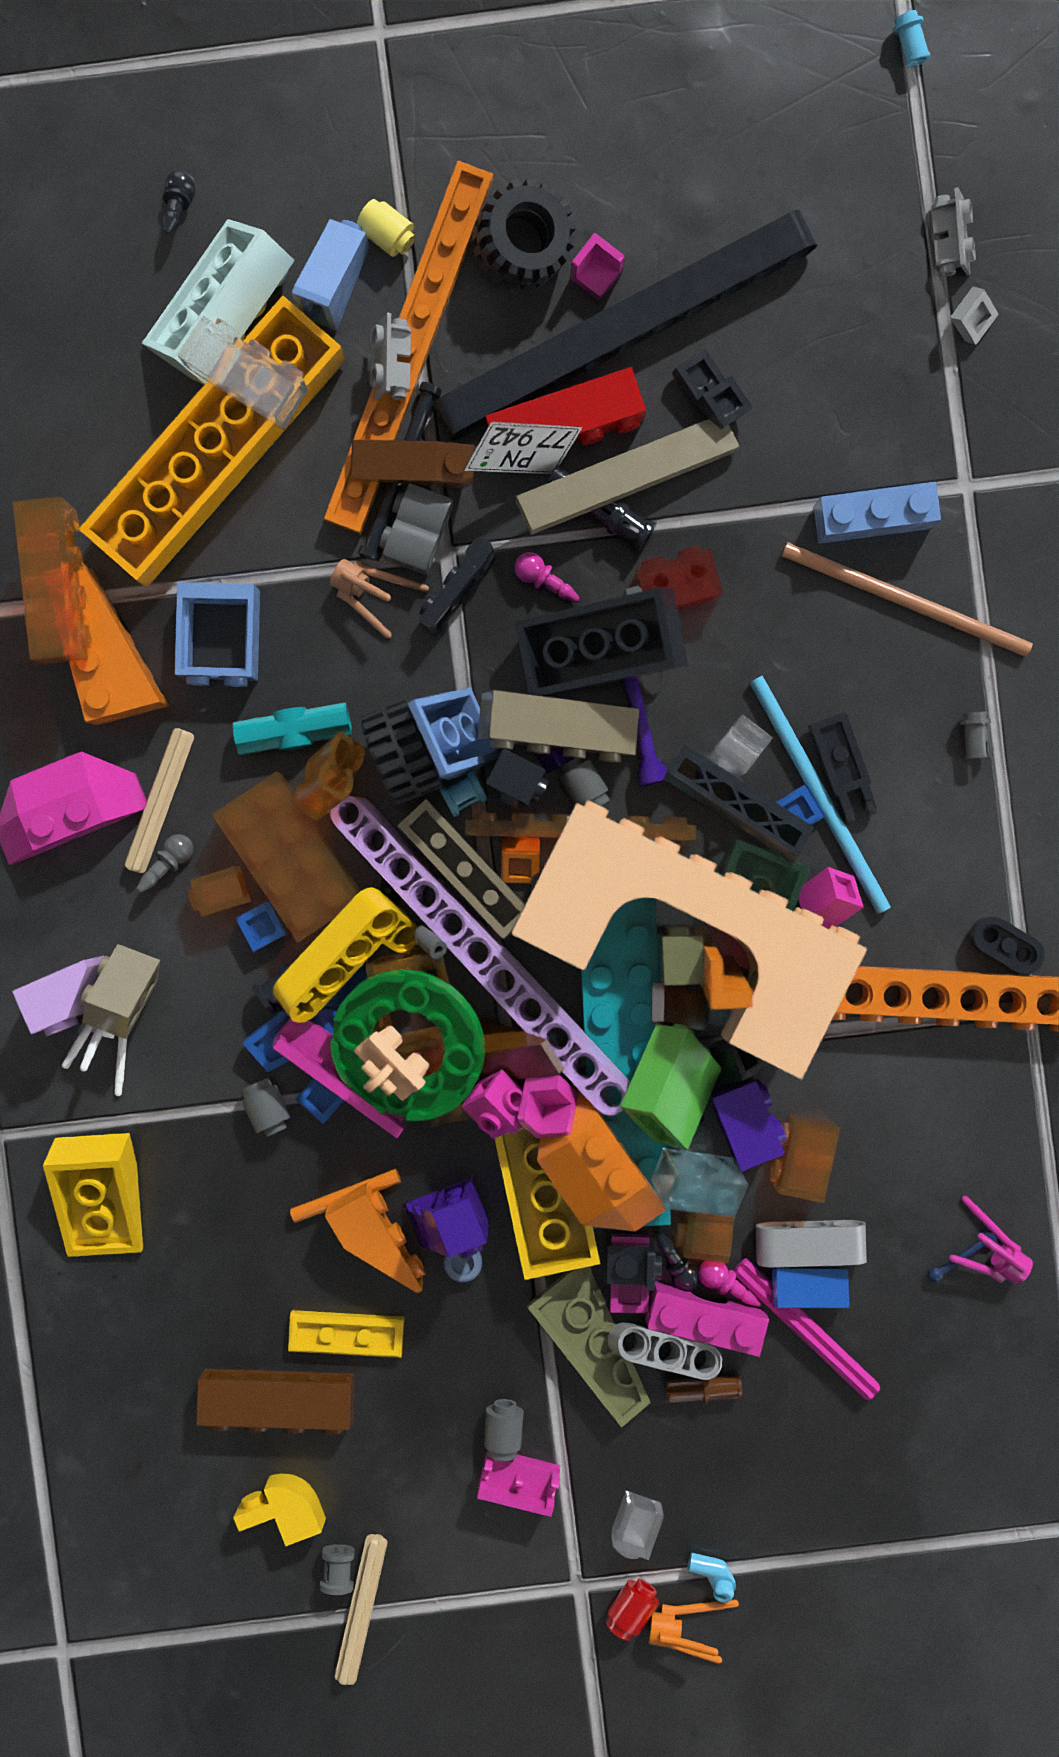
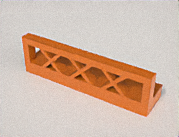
(724, 981)

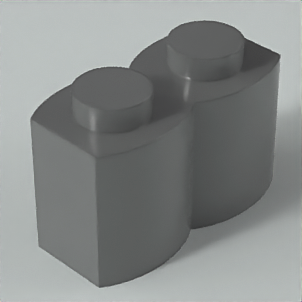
(417, 528)

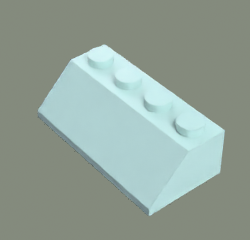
(227, 284)

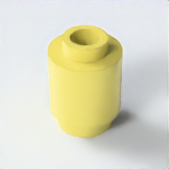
(386, 227)

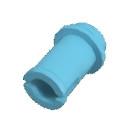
(912, 38)

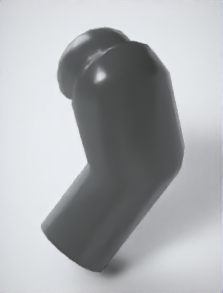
(429, 942)

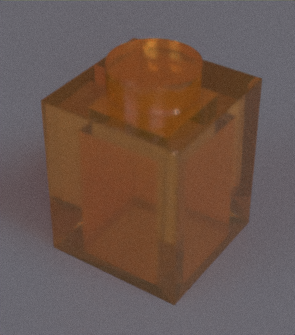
(218, 891)

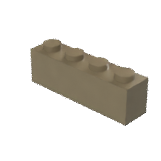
(557, 724)
(463, 867)

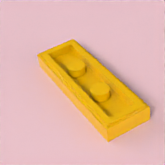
(346, 1333)

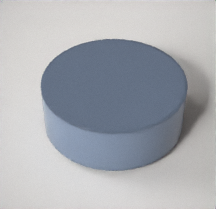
(463, 1268)

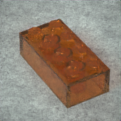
(287, 856)

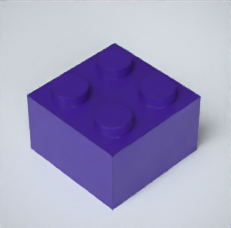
(746, 1123)

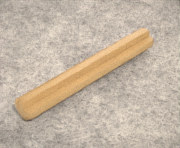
(159, 800)
(361, 1609)

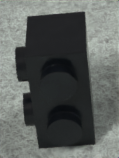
(517, 780)

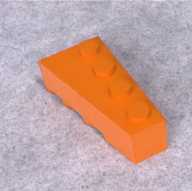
(114, 677)

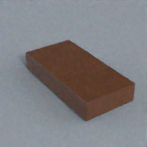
(678, 1006)

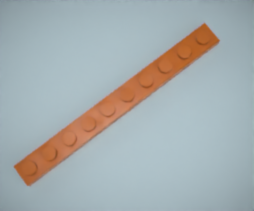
(423, 313)

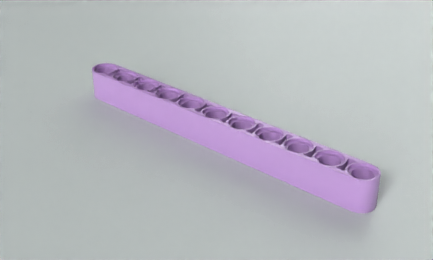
(463, 943)

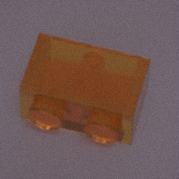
(807, 1158)

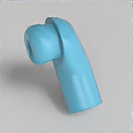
(717, 1574)

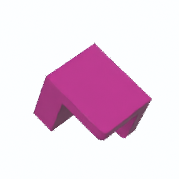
(597, 267)
(831, 896)
(547, 1106)

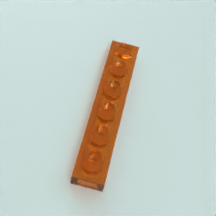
(525, 826)

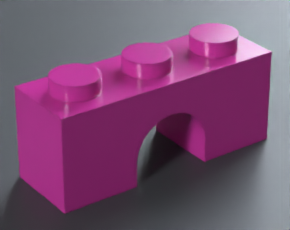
(725, 1325)

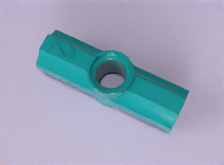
(291, 728)

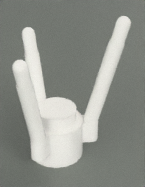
(97, 1034)

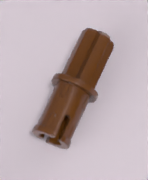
(697, 1389)

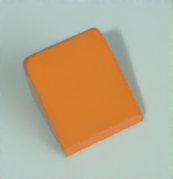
(519, 859)

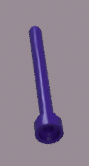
(651, 768)

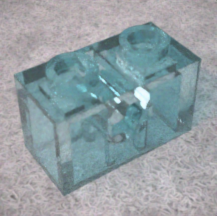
(699, 1182)

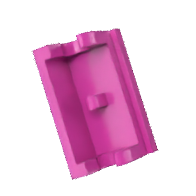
(520, 1484)

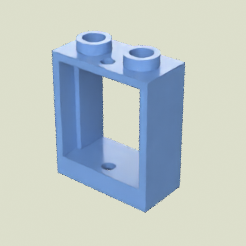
(216, 593)

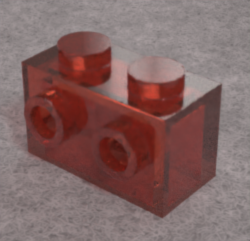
(690, 575)

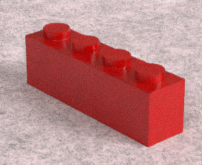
(596, 405)

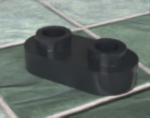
(1006, 943)

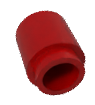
(632, 1609)

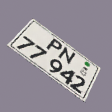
(522, 448)

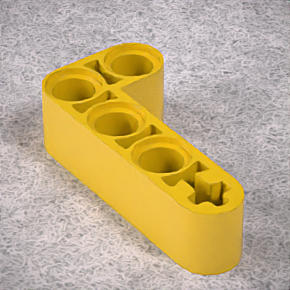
(341, 951)

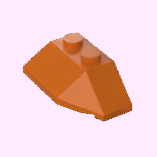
(598, 1173)

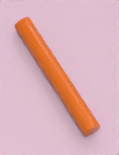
(319, 1205)

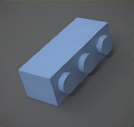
(877, 512)

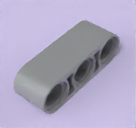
(811, 1243)
(681, 1355)

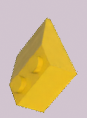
(95, 1194)

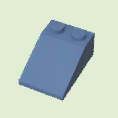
(451, 732)

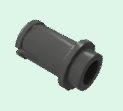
(976, 734)

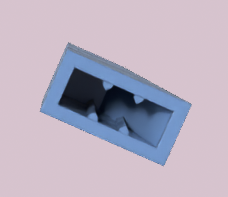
(331, 273)

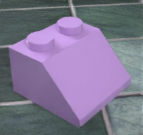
(55, 1000)

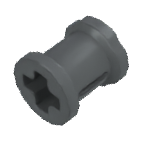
(337, 1569)

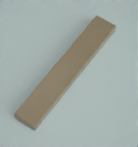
(625, 474)

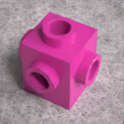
(495, 1105)

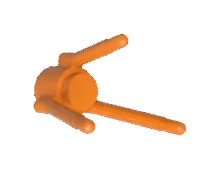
(666, 1630)

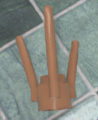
(351, 581)

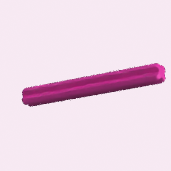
(809, 1332)

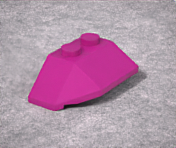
(65, 803)

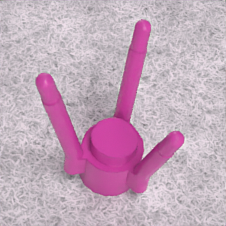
(1007, 1259)

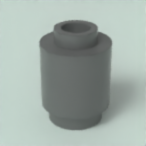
(583, 783)
(265, 1107)
(503, 1430)

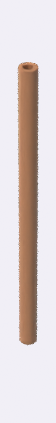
(907, 599)

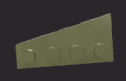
(579, 1324)

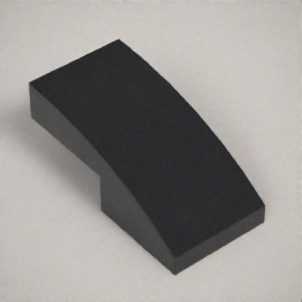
(708, 389)

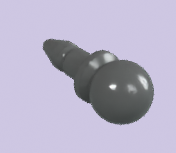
(176, 850)

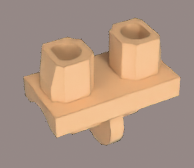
(387, 1067)

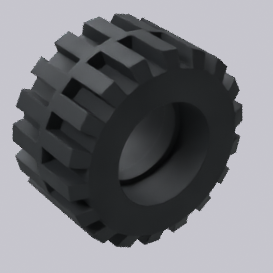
(542, 212)
(400, 752)

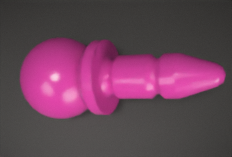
(531, 568)
(717, 1275)

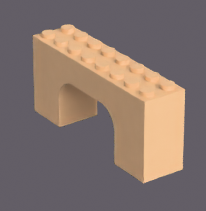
(793, 961)

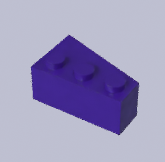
(450, 1219)

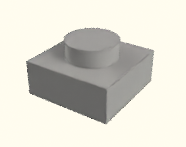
(974, 315)

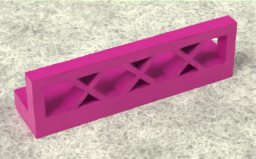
(310, 1049)

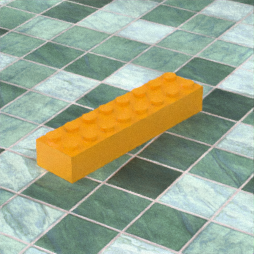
(204, 454)

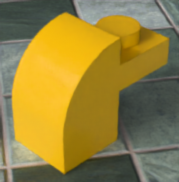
(289, 1502)

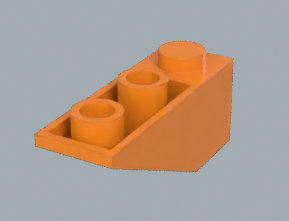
(368, 1234)

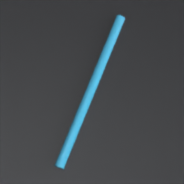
(819, 794)

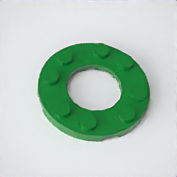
(416, 994)

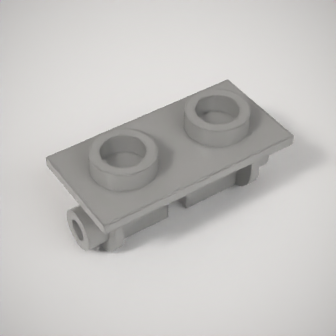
(952, 218)
(389, 342)

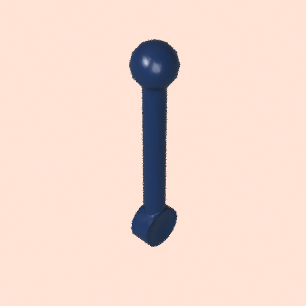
(936, 1274)

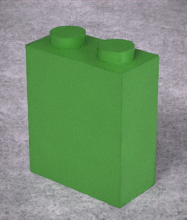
(671, 1086)

